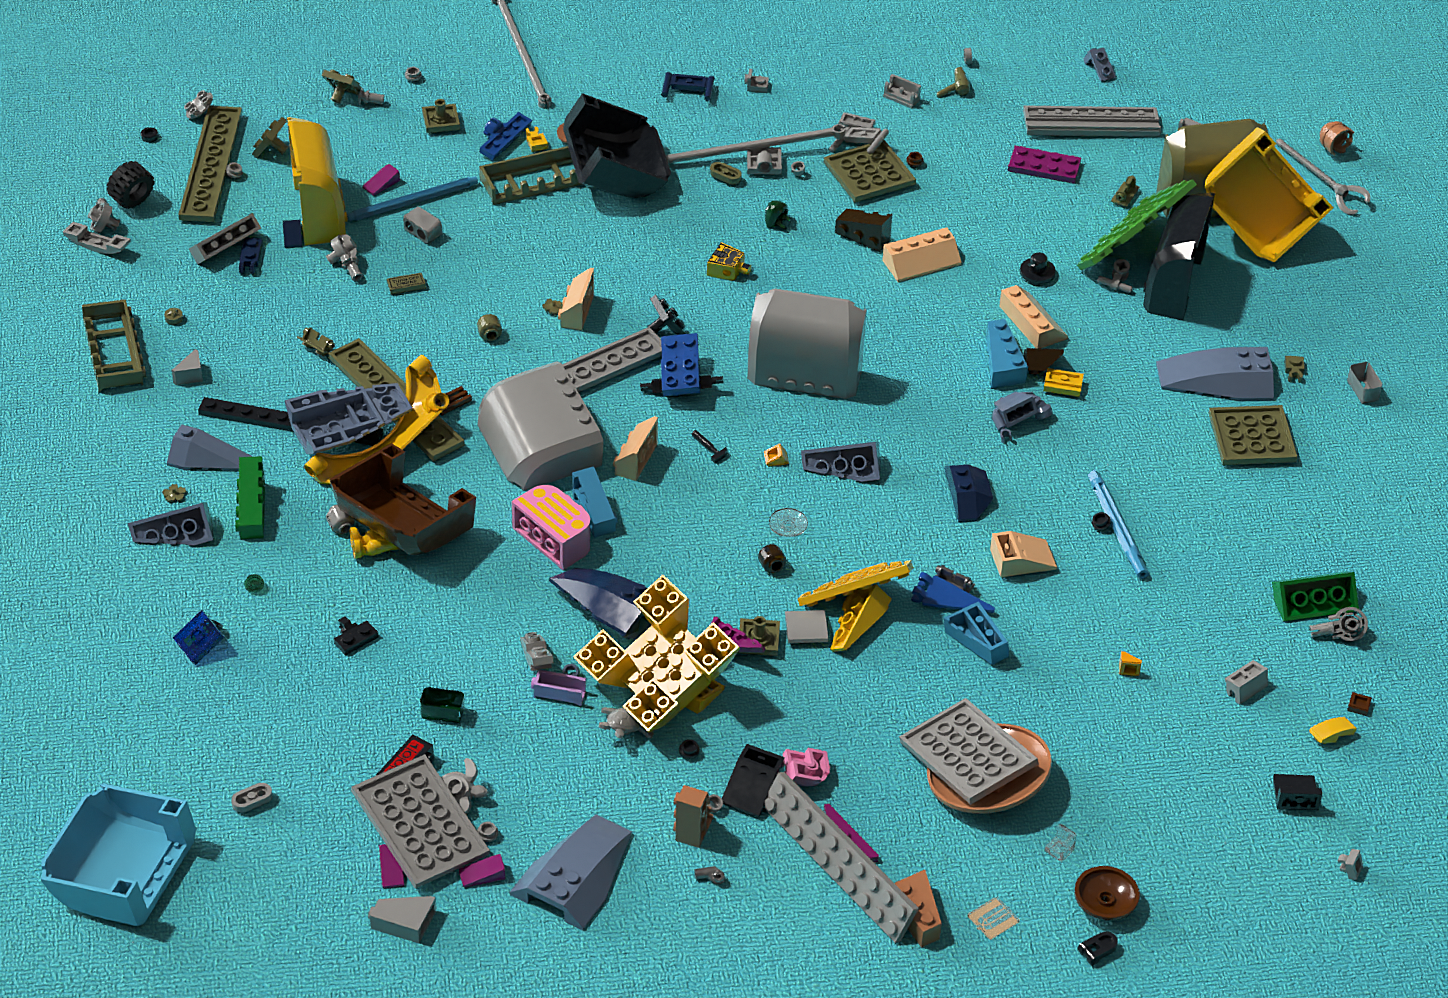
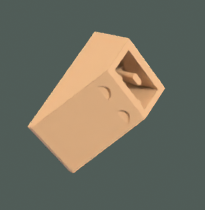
(1020, 554)

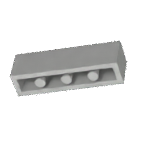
(224, 238)

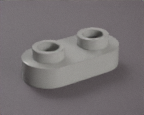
(251, 797)

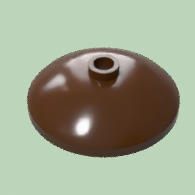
(1107, 885)

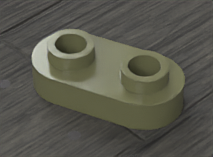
(725, 173)

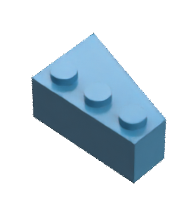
(978, 633)

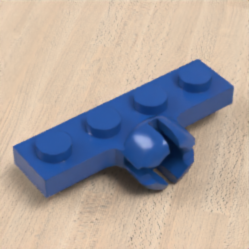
(503, 134)

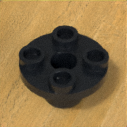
(1037, 269)

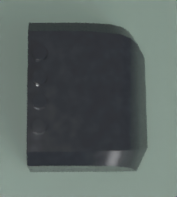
(615, 149)
(1179, 248)

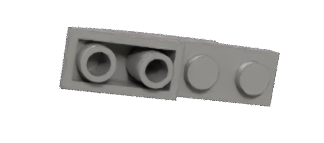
(536, 652)

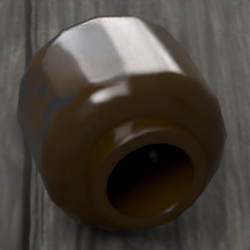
(772, 558)

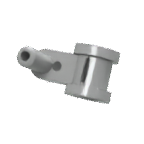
(1119, 275)

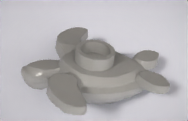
(621, 722)
(462, 785)

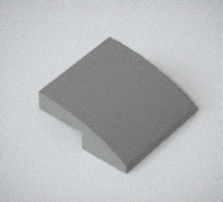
(806, 626)

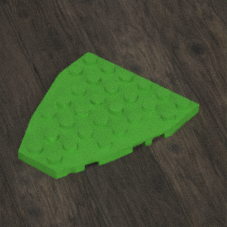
(1135, 221)

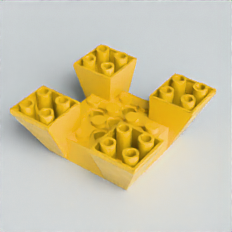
(665, 663)

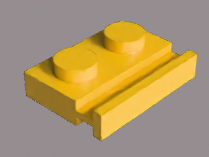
(1063, 382)

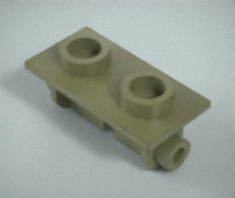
(1126, 192)
(310, 340)

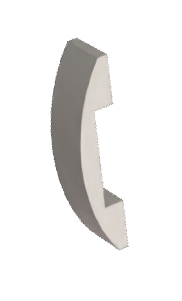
(80, 235)

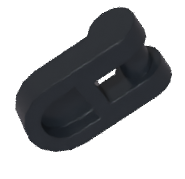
(1104, 943)

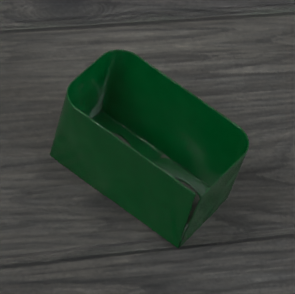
(434, 701)

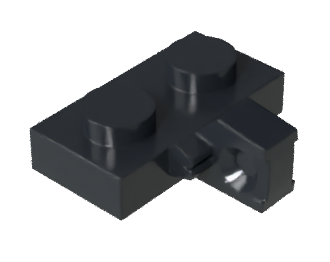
(354, 635)

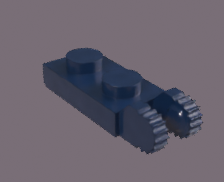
(250, 254)

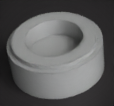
(967, 56)

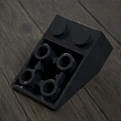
(752, 780)

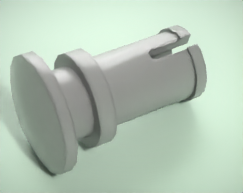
(370, 97)

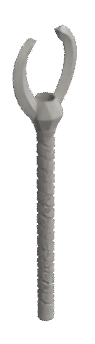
(1340, 189)

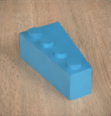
(1004, 355)

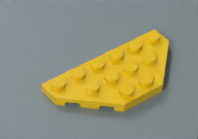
(858, 579)

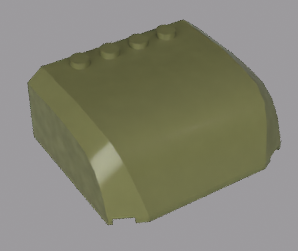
(1198, 150)

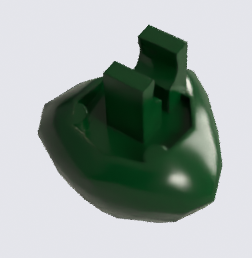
(775, 213)

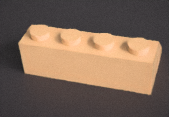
(921, 254)
(1030, 317)

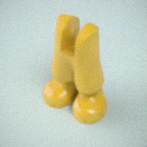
(369, 544)

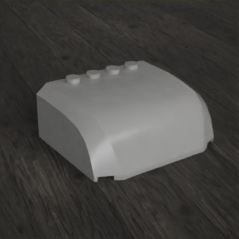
(806, 343)
(539, 427)

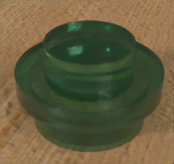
(254, 583)

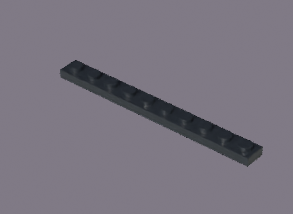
(263, 417)

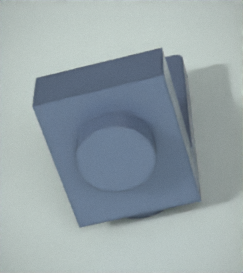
(1101, 63)

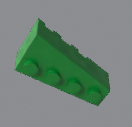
(250, 498)

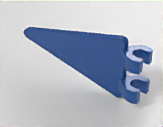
(944, 594)

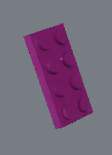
(1044, 164)

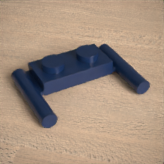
(688, 83)

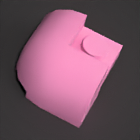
(807, 767)

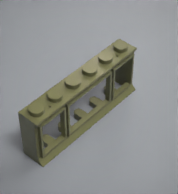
(528, 164)
(111, 310)

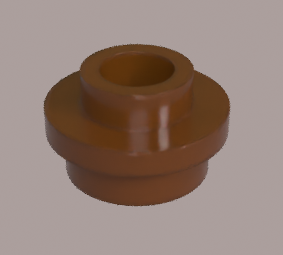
(915, 159)

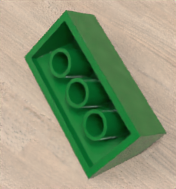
(1315, 595)

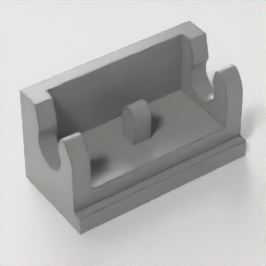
(902, 91)
(1247, 681)

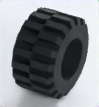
(130, 184)

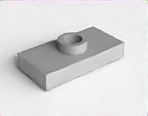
(851, 120)

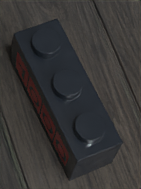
(411, 749)

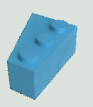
(591, 496)

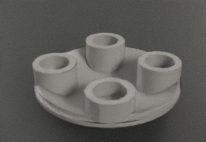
(198, 105)

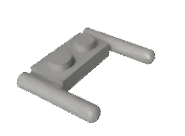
(862, 135)

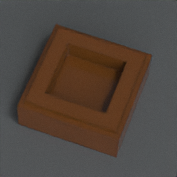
(1359, 704)

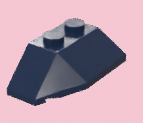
(969, 491)

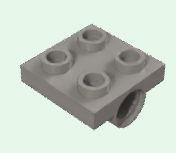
(764, 161)

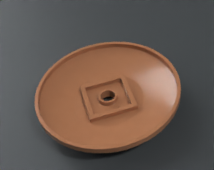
(1013, 792)

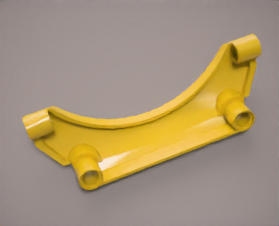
(421, 392)

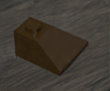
(1040, 359)

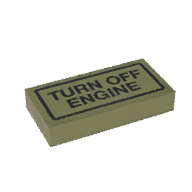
(406, 283)

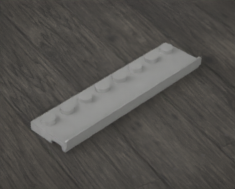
(1092, 121)

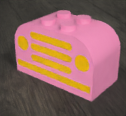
(552, 524)

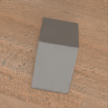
(188, 370)

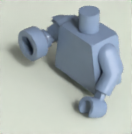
(1016, 408)

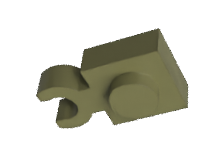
(1295, 367)

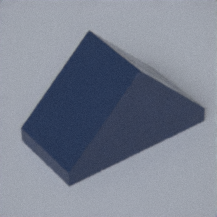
(292, 233)

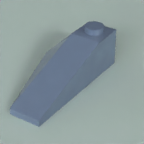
(201, 450)
(852, 461)
(182, 526)

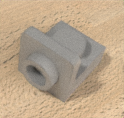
(756, 83)

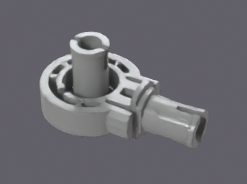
(101, 217)
(345, 250)
(1343, 625)

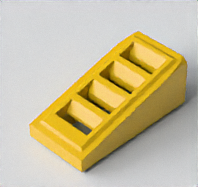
(704, 698)

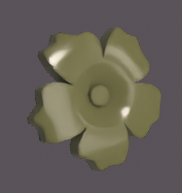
(552, 306)
(174, 493)

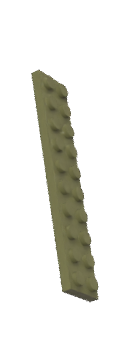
(210, 164)
(367, 369)

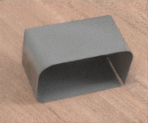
(423, 225)
(1370, 379)

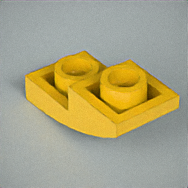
(1331, 729)

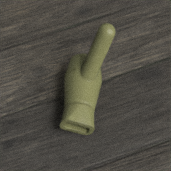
(961, 84)

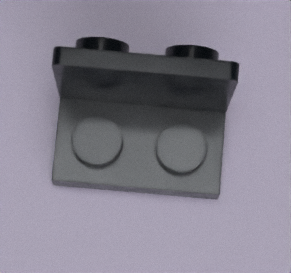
(1296, 792)

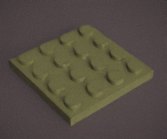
(869, 174)
(1252, 435)

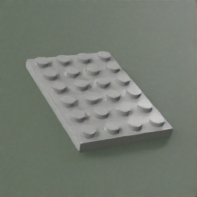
(968, 751)
(420, 821)

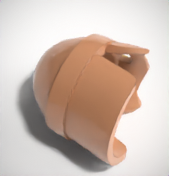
(1334, 135)

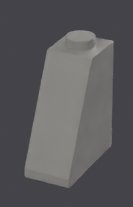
(403, 917)

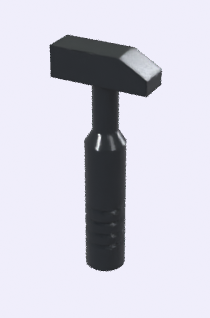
(718, 455)

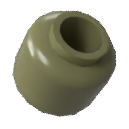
(489, 327)

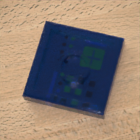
(198, 637)

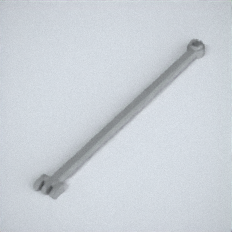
(542, 96)
(837, 131)

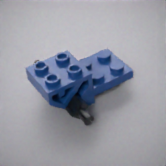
(680, 368)

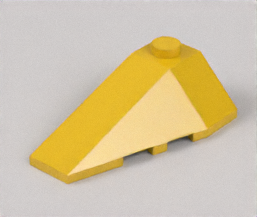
(860, 613)

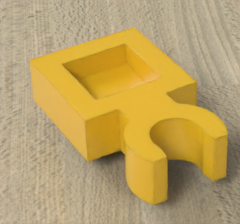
(535, 140)

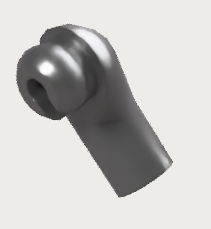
(711, 873)

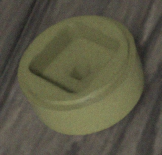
(173, 316)

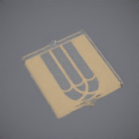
(993, 918)

